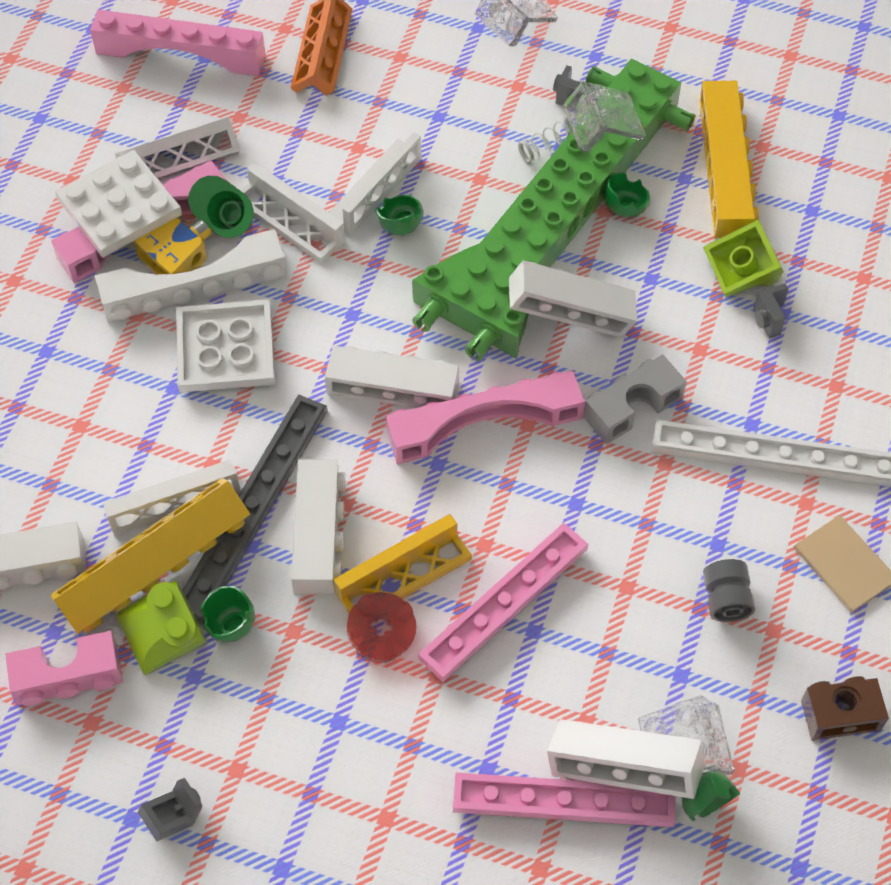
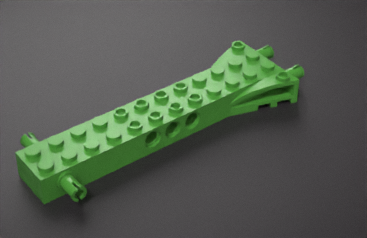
(543, 220)

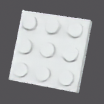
(118, 203)
(224, 346)

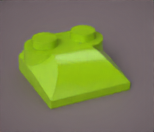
(744, 259)
(161, 627)

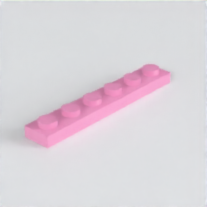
(502, 602)
(560, 800)

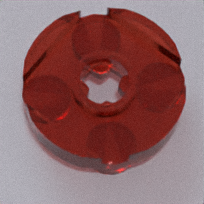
(364, 636)

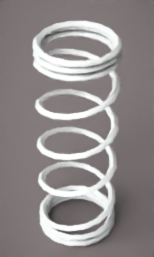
(523, 142)

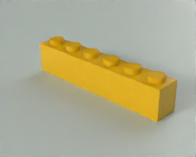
(726, 157)
(151, 555)

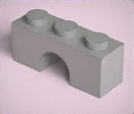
(653, 382)

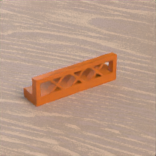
(322, 46)

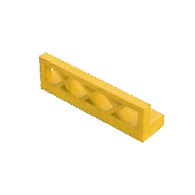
(400, 557)

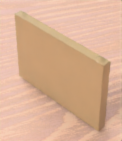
(845, 563)

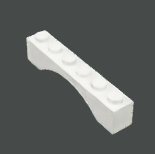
(133, 292)

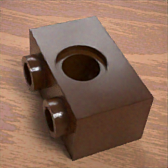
(829, 721)

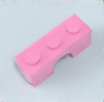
(93, 668)

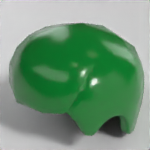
(625, 196)
(400, 214)
(228, 614)
(712, 793)

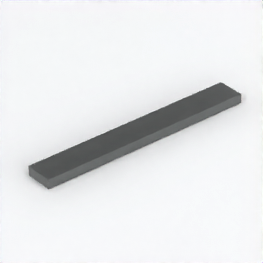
(258, 496)

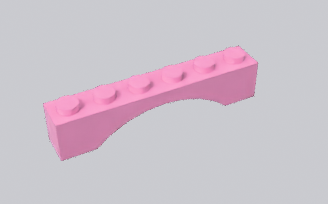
(125, 33)
(79, 255)
(546, 399)

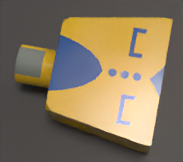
(174, 247)

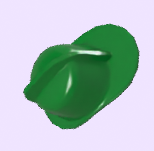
(221, 206)

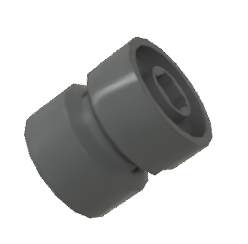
(729, 591)

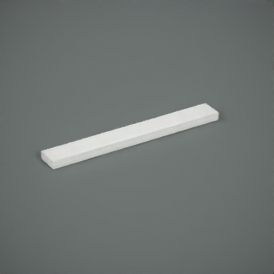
(772, 453)

